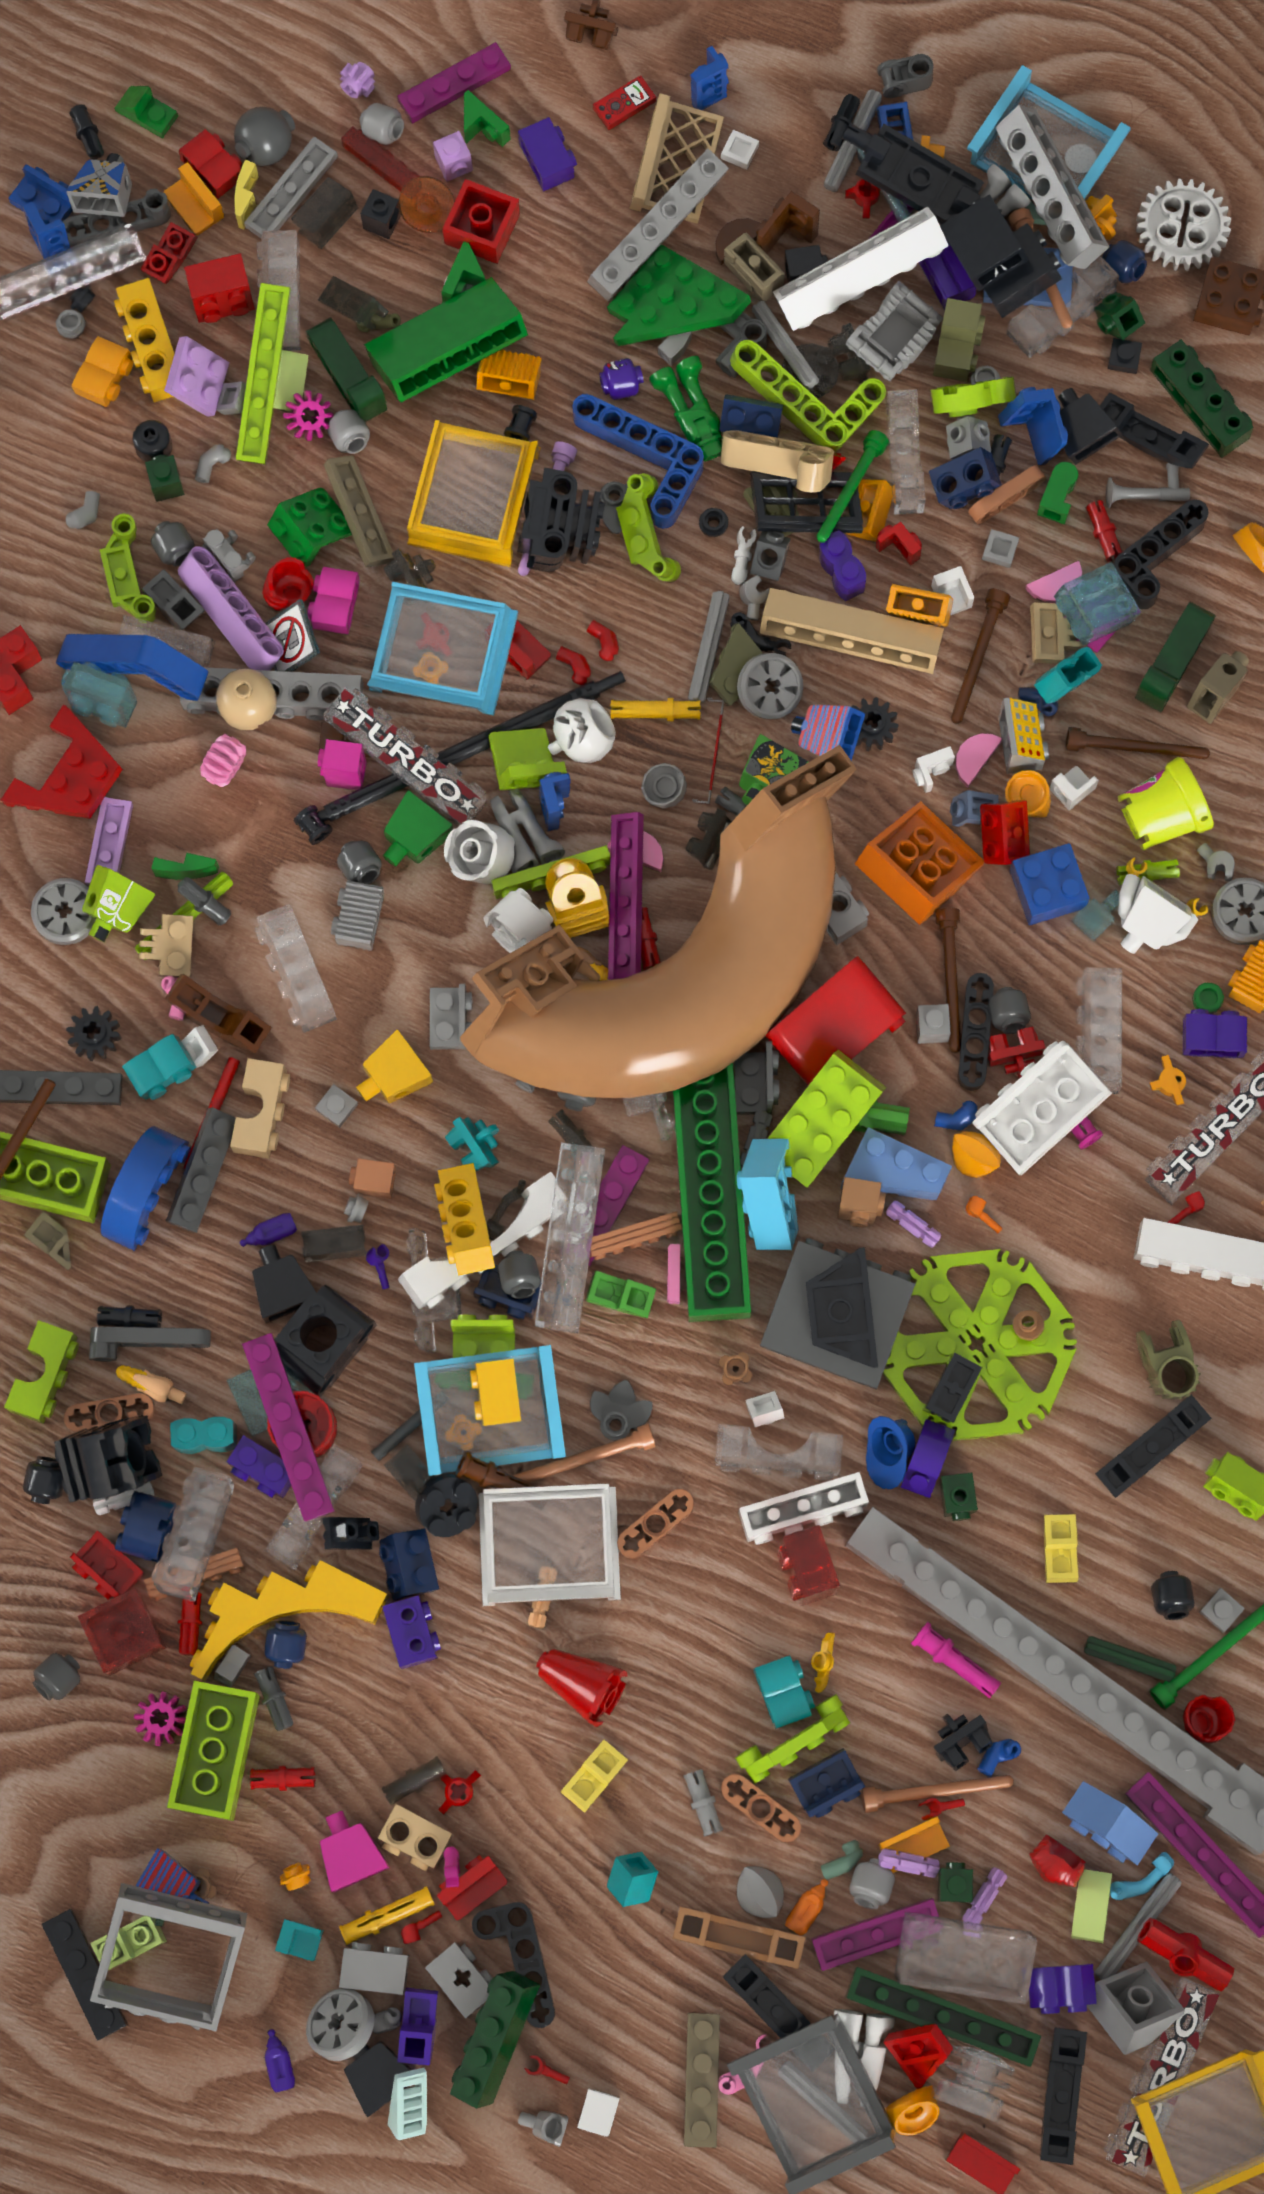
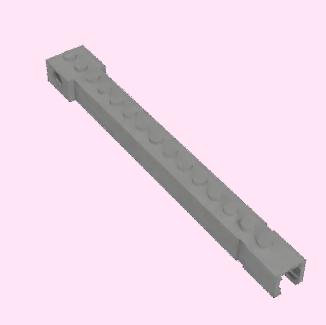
(1230, 1794)

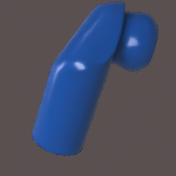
(960, 1119)
(999, 1752)

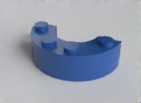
(137, 1186)

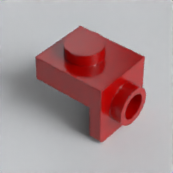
(907, 543)

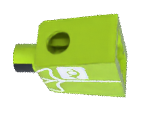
(114, 902)

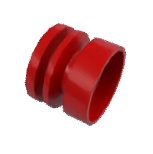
(323, 1421)

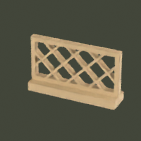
(655, 147)

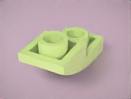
(290, 378)
(1091, 1906)
(131, 1941)

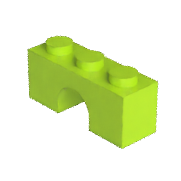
(35, 1398)

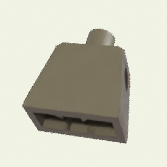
(1218, 685)

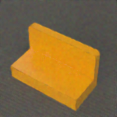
(194, 201)
(920, 1840)

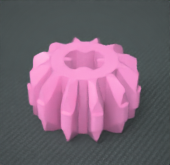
(223, 760)

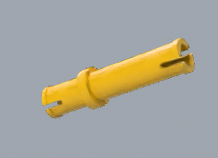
(656, 709)
(385, 1916)

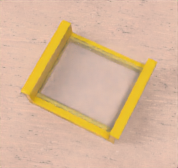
(471, 493)
(1207, 2125)

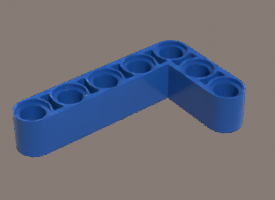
(646, 449)
(136, 656)

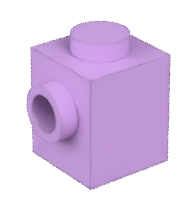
(452, 156)

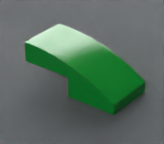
(193, 867)

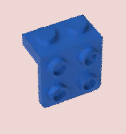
(1043, 419)

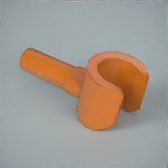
(975, 1209)

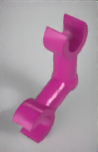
(451, 1867)

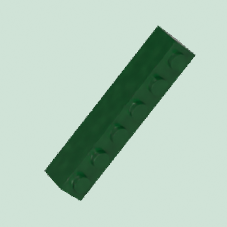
(951, 2018)

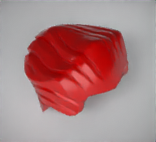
(287, 583)
(1057, 1863)

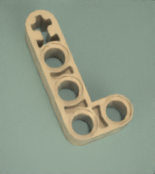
(779, 457)

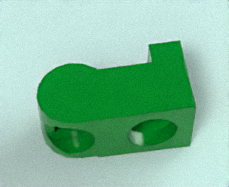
(1060, 484)

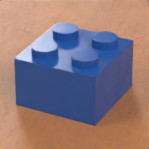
(1049, 884)

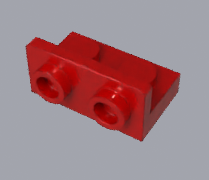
(1004, 832)

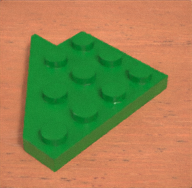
(673, 298)

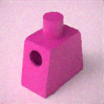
(349, 1853)

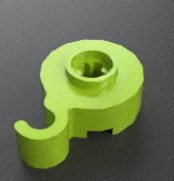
(967, 398)

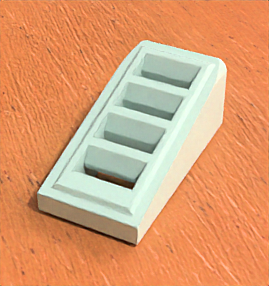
(414, 2122)

